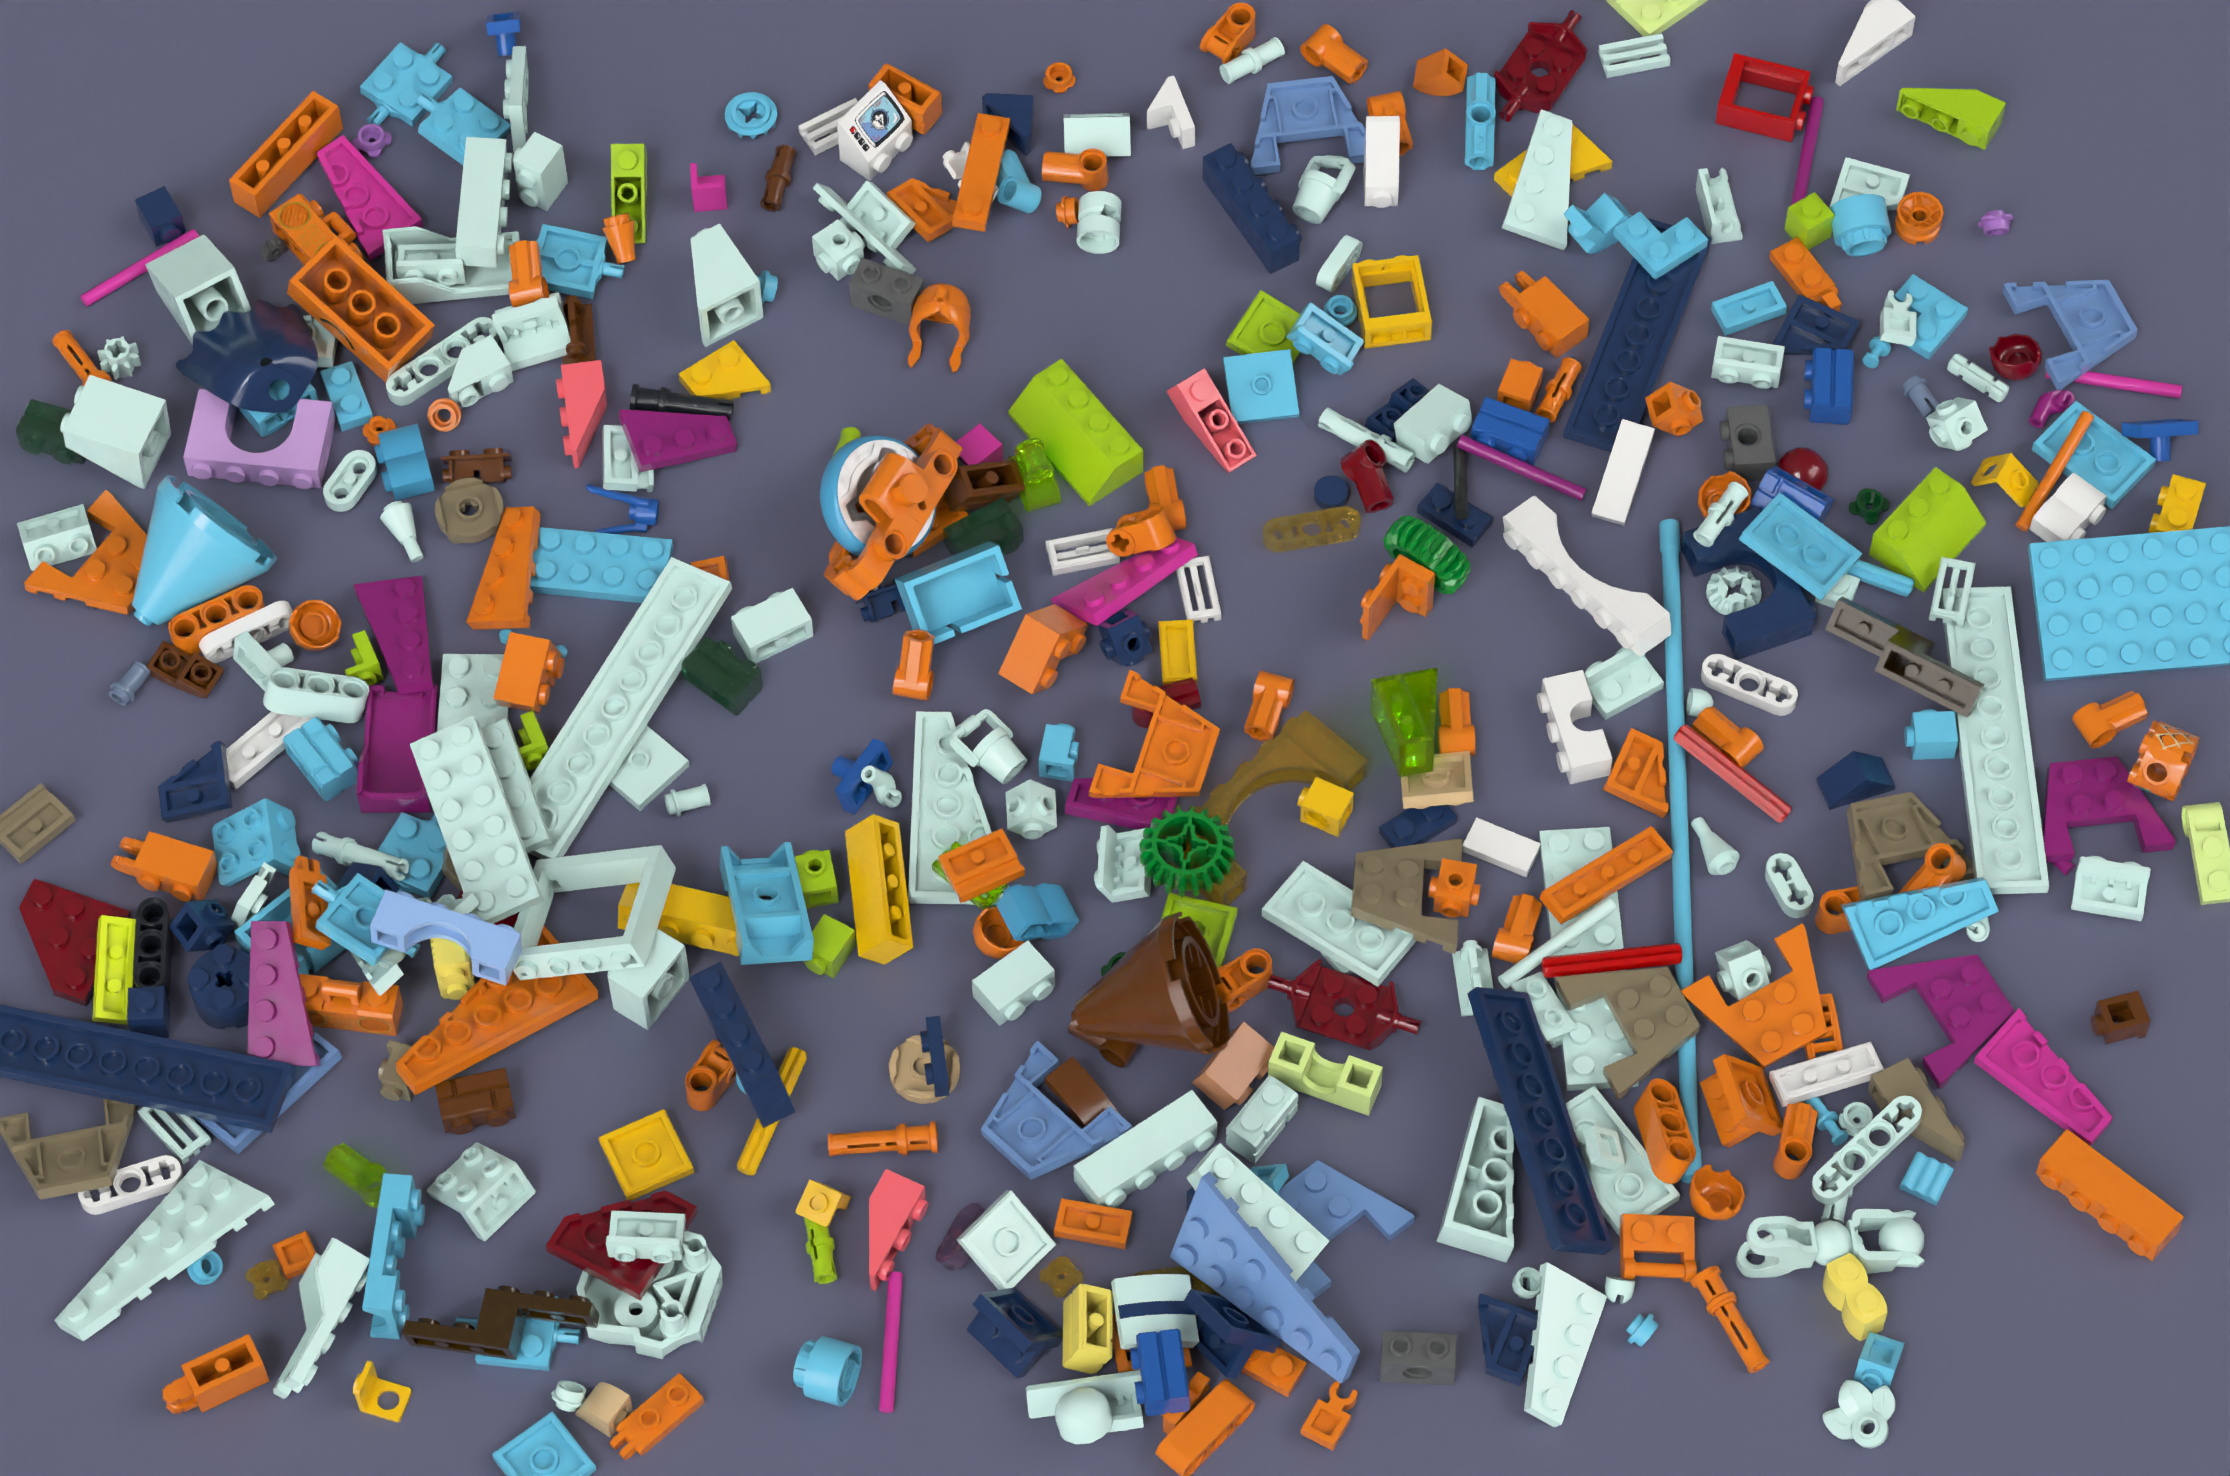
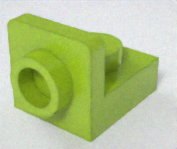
(366, 662)
(533, 741)

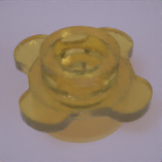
(1059, 1266)
(262, 1270)

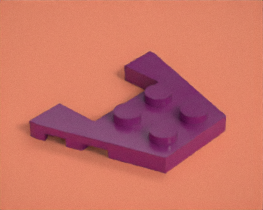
(2096, 794)
(1960, 999)

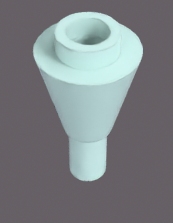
(400, 522)
(1717, 853)

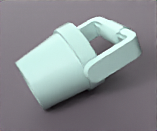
(1319, 190)
(995, 752)

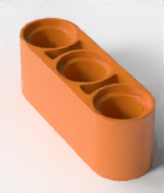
(200, 618)
(1664, 1131)
(1205, 1428)

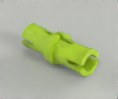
(820, 1248)

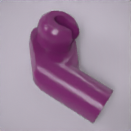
(2049, 404)

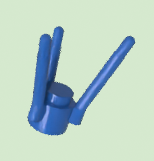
(641, 510)

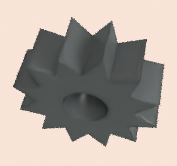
(272, 249)

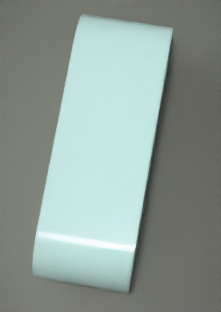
(315, 695)

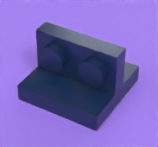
(1013, 1329)
(1227, 1333)

